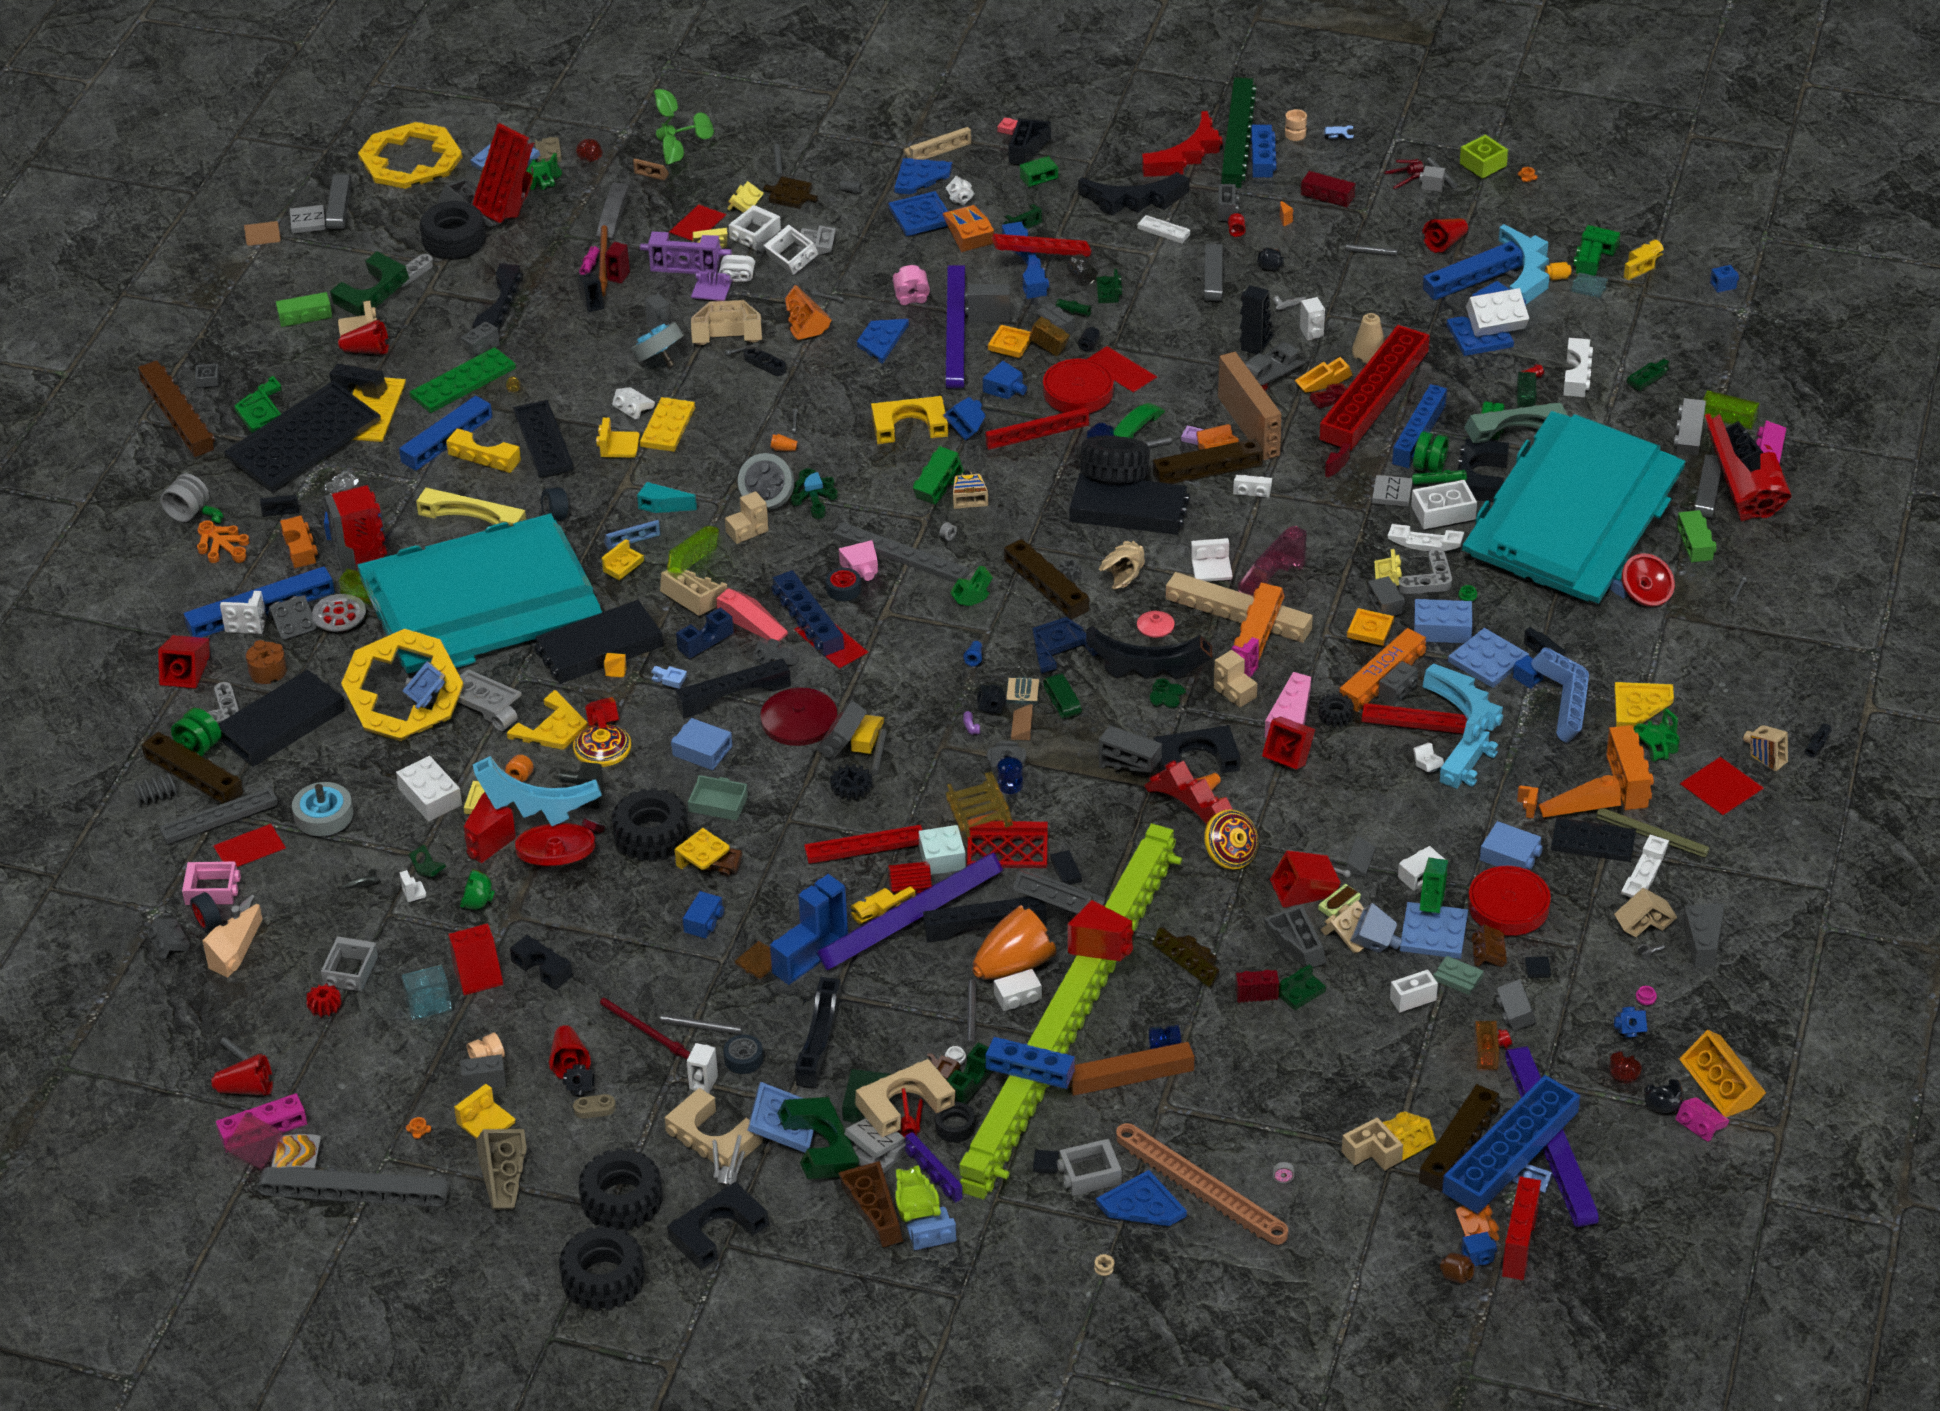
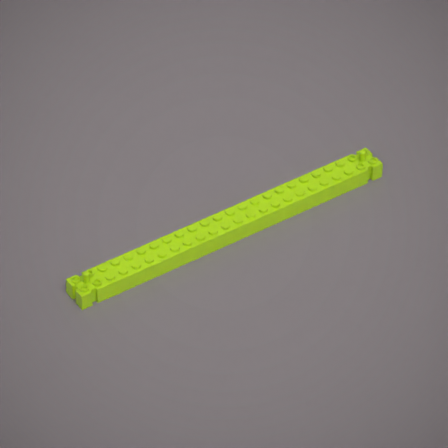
(1063, 1019)

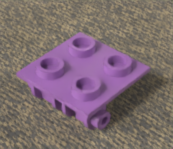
(711, 287)

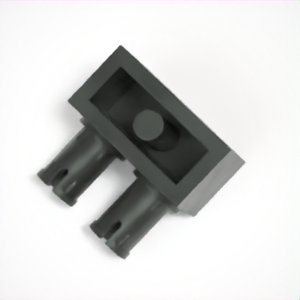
(587, 773)

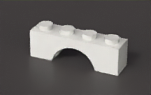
(1576, 379)

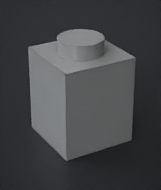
(1432, 178)

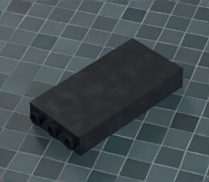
(1130, 505)
(584, 644)
(280, 717)

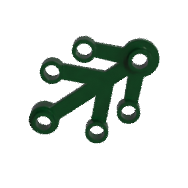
(818, 509)

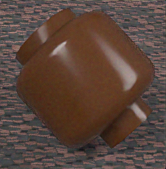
(1457, 1268)

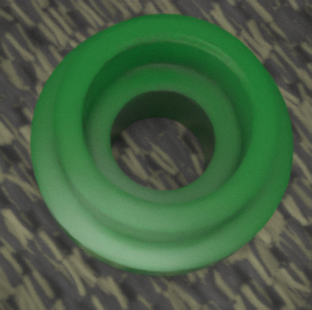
(1467, 593)

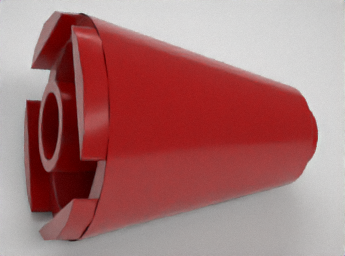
(1443, 233)
(365, 339)
(566, 1051)
(245, 1077)

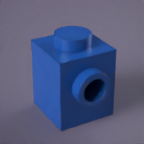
(1724, 278)
(1526, 673)
(1479, 1248)

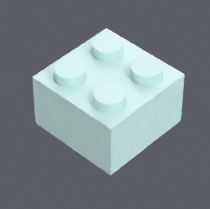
(942, 849)

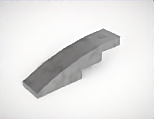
(613, 209)

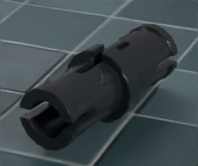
(1814, 746)

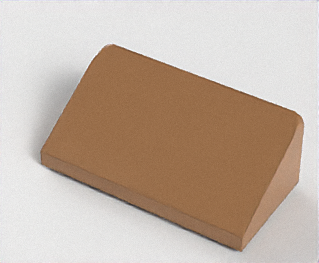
(650, 169)
(262, 233)
(1022, 723)

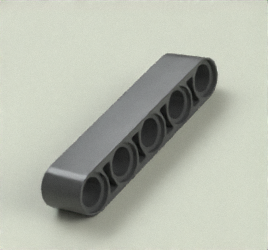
(338, 201)
(1213, 272)
(1708, 486)

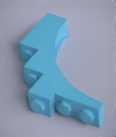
(1533, 278)
(1470, 700)
(530, 799)

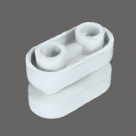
(738, 267)

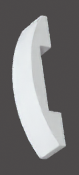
(1422, 541)
(1647, 866)

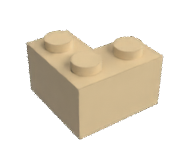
(750, 521)
(1231, 680)
(1643, 910)
(1373, 1141)

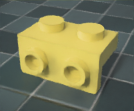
(746, 197)
(1389, 567)

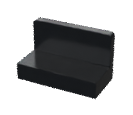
(279, 505)
(1538, 641)

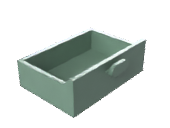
(718, 797)

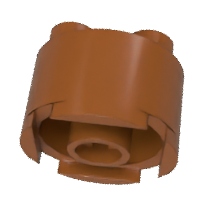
(266, 662)

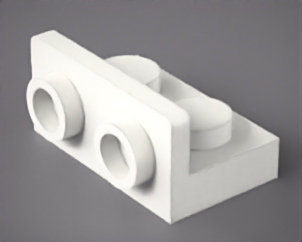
(631, 402)
(1252, 486)

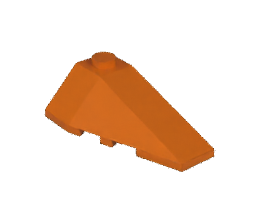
(805, 315)
(1592, 795)

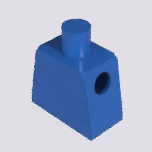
(1004, 381)
(966, 417)

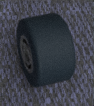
(554, 502)

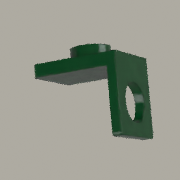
(428, 867)

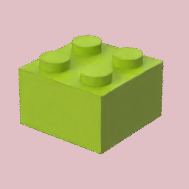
(1483, 156)

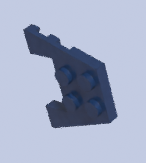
(1055, 638)

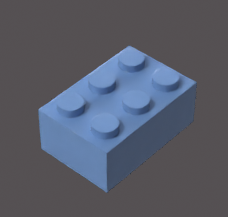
(1443, 620)

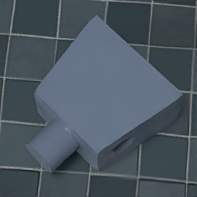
(1375, 930)

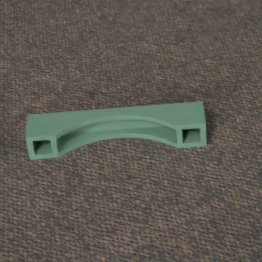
(1483, 426)

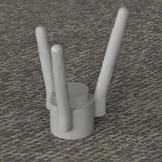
(728, 1174)

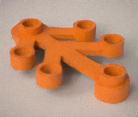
(208, 529)

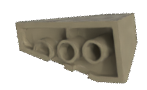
(501, 1163)

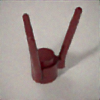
(1414, 168)

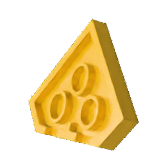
(1640, 701)

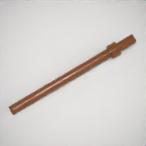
(602, 269)

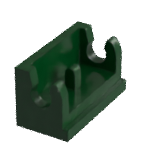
(1028, 219)

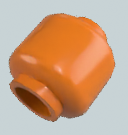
(520, 767)

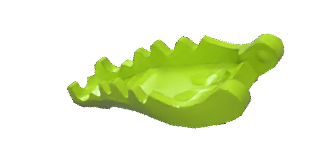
(915, 1195)

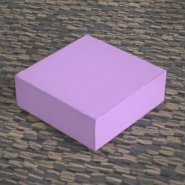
(1189, 435)

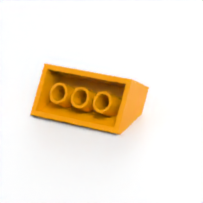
(1722, 1074)

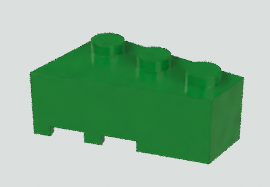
(938, 475)

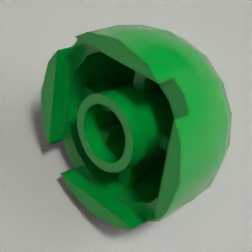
(477, 891)

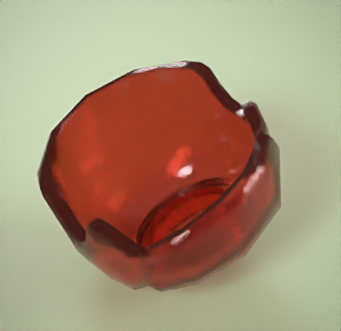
(589, 149)
(1624, 1068)

